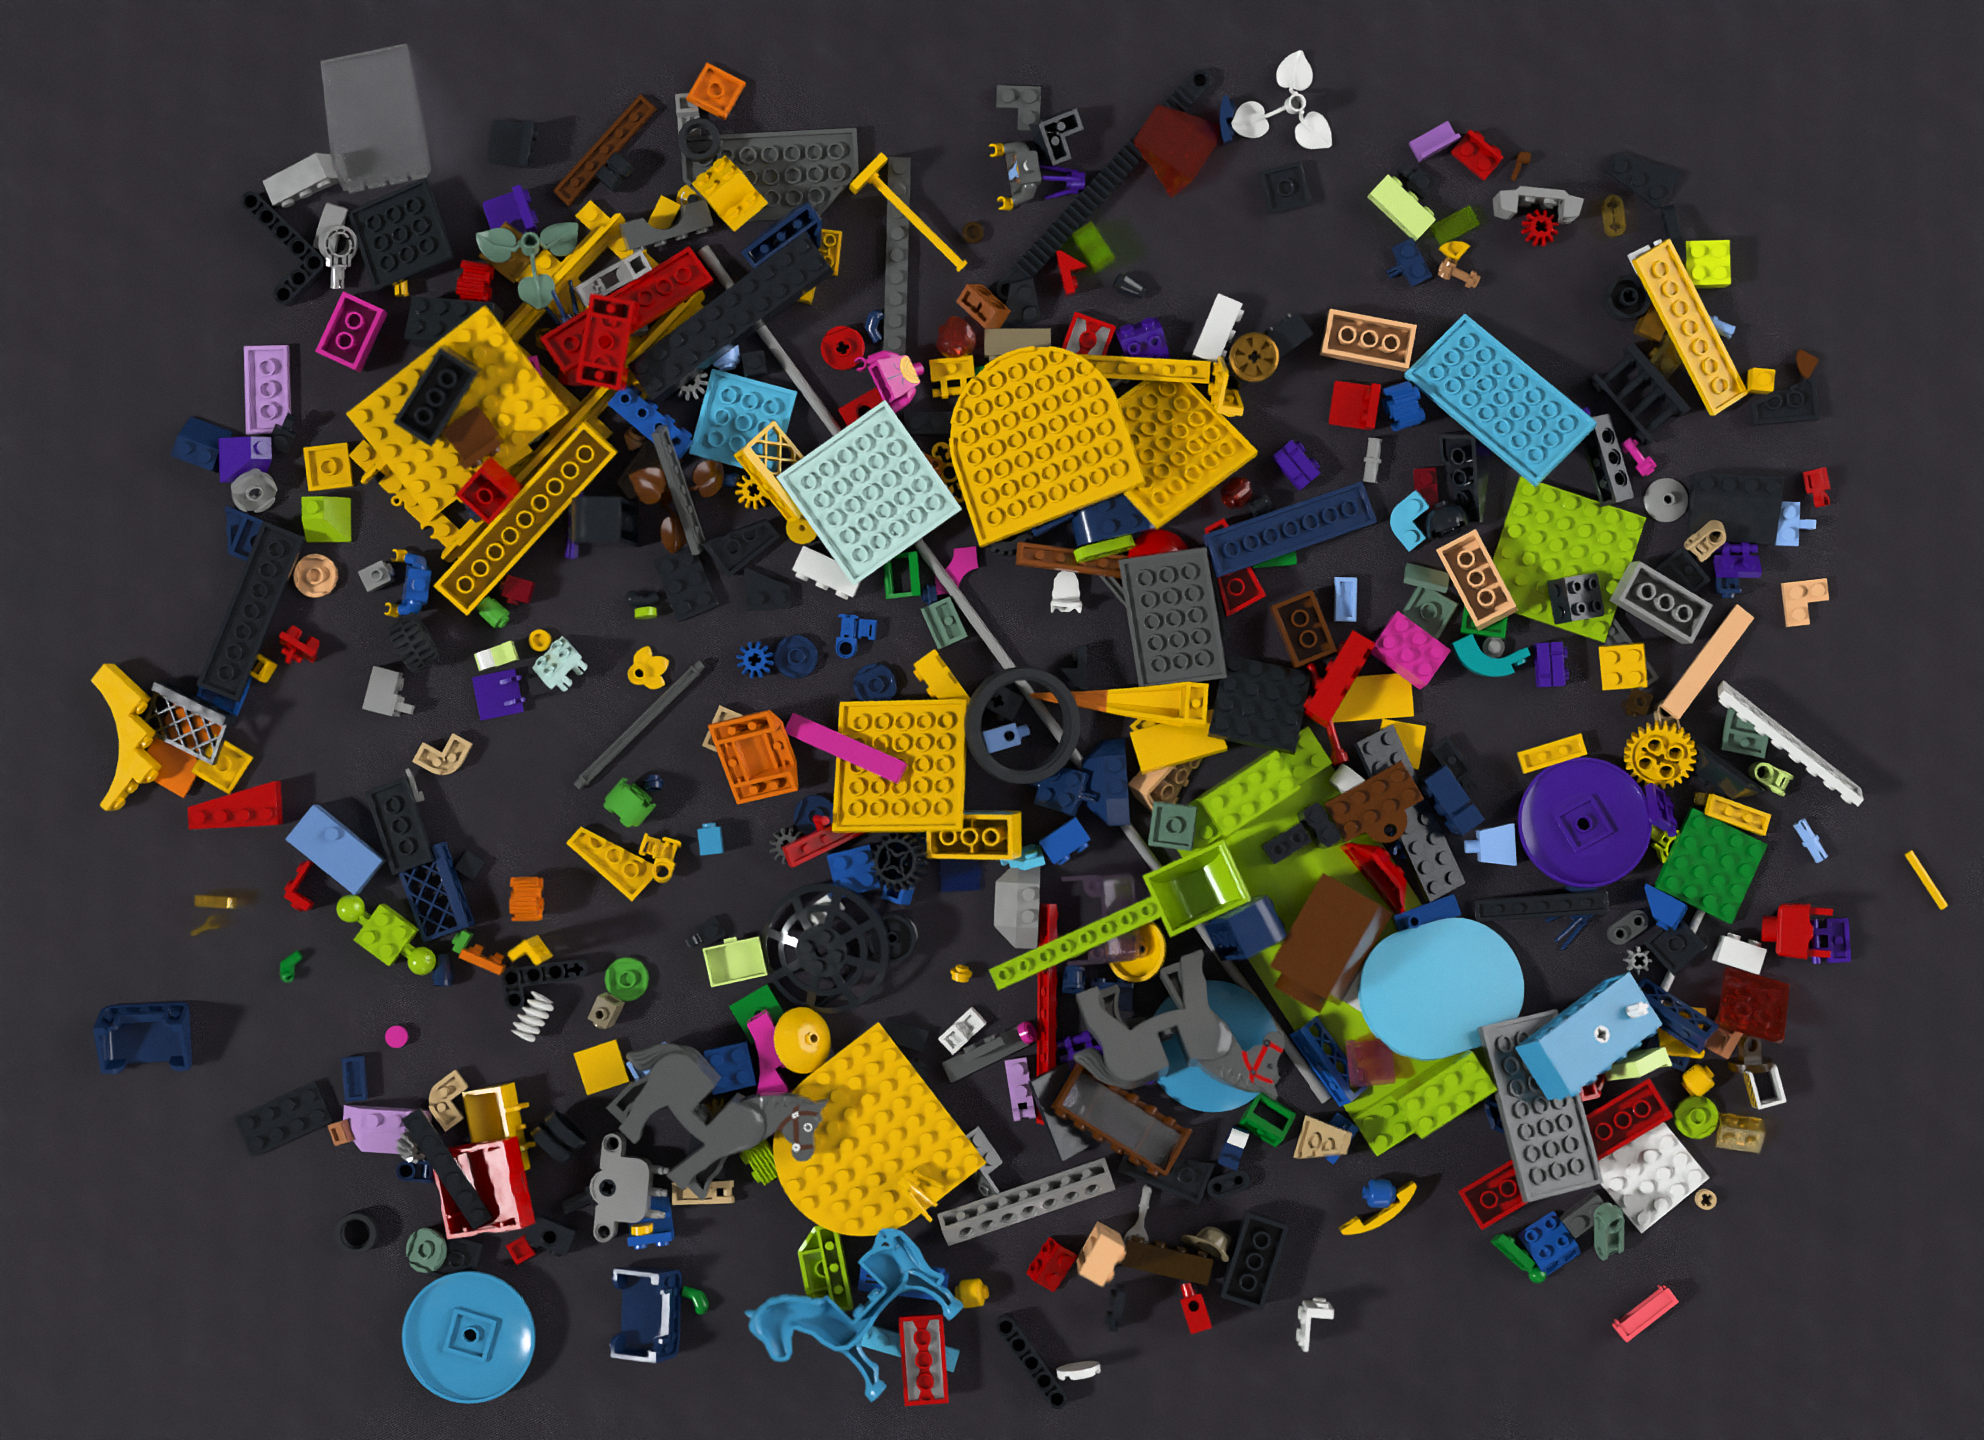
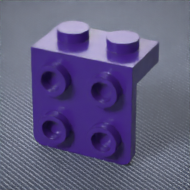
(512, 208)
(1143, 339)

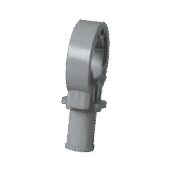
(341, 260)

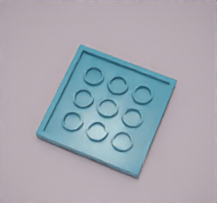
(735, 413)

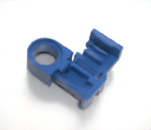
(851, 628)

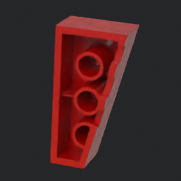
(1239, 587)
(244, 808)

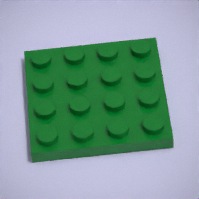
(1710, 865)

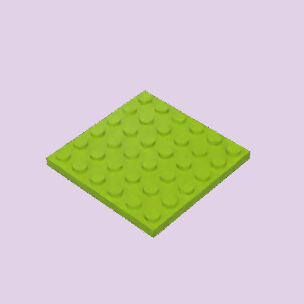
(1562, 536)

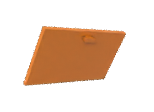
(176, 763)

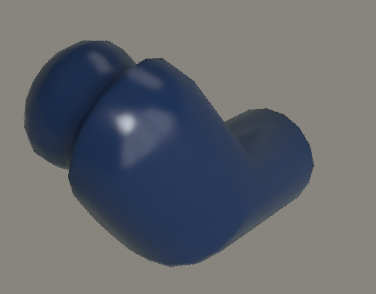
(872, 323)

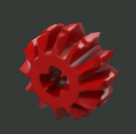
(1543, 235)

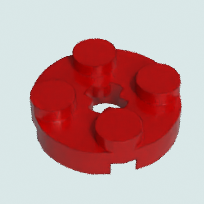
(831, 342)

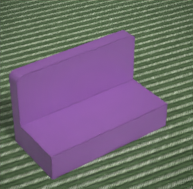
(1433, 141)

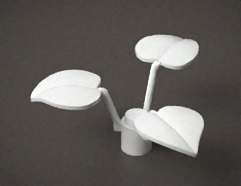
(1293, 74)

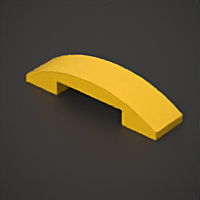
(1403, 1194)

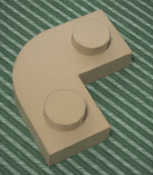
(446, 761)
(441, 1099)

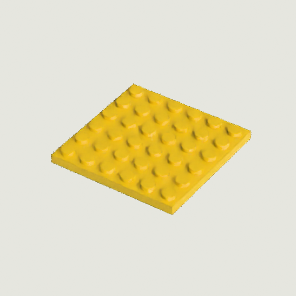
(1179, 447)
(931, 790)

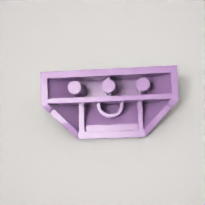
(377, 1127)

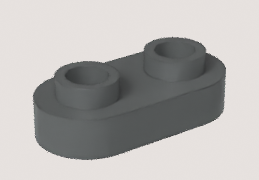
(1628, 927)

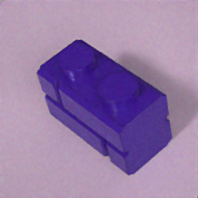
(1296, 464)
(1550, 664)

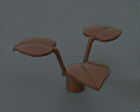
(651, 488)

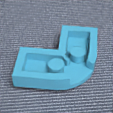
(1403, 521)

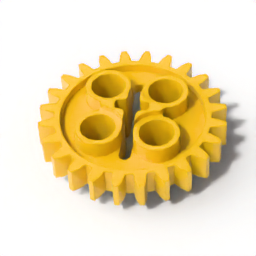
(1660, 754)

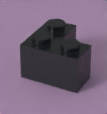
(1050, 135)

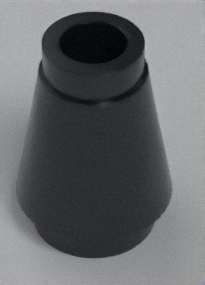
(1128, 286)

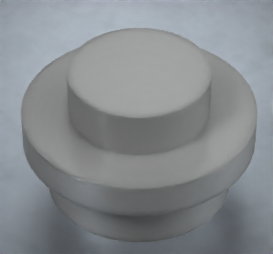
(1493, 647)

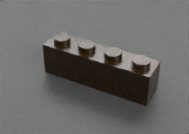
(1167, 1260)

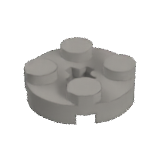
(250, 480)

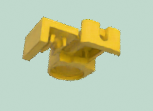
(664, 852)

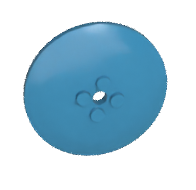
(1249, 1024)
(462, 1367)

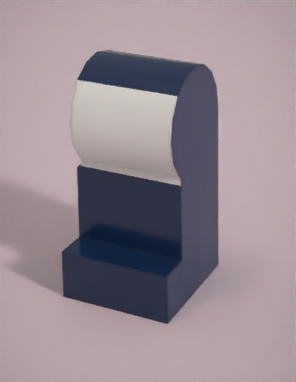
(1233, 1147)

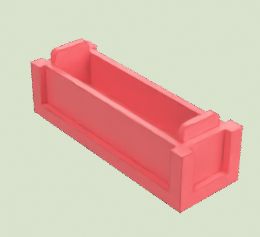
(1645, 1313)

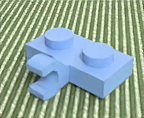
(1790, 524)

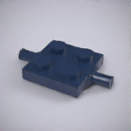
(1063, 791)

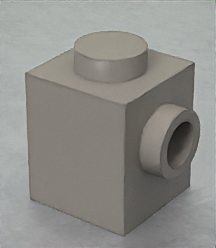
(377, 576)

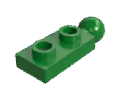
(1518, 1256)

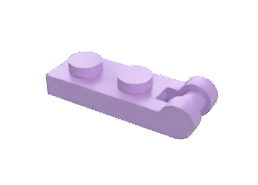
(1019, 1088)

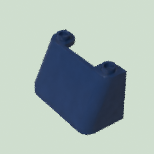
(143, 1035)
(648, 1314)

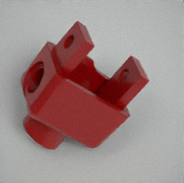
(1793, 930)

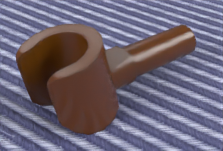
(1522, 158)

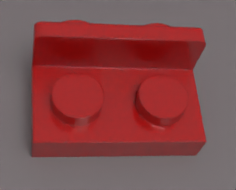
(1477, 154)

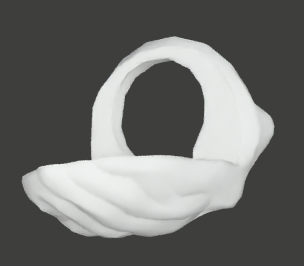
(1066, 593)

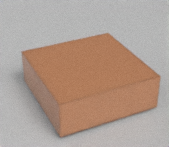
(340, 1132)

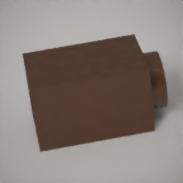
(1328, 944)

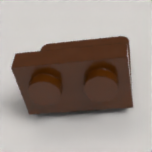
(473, 437)

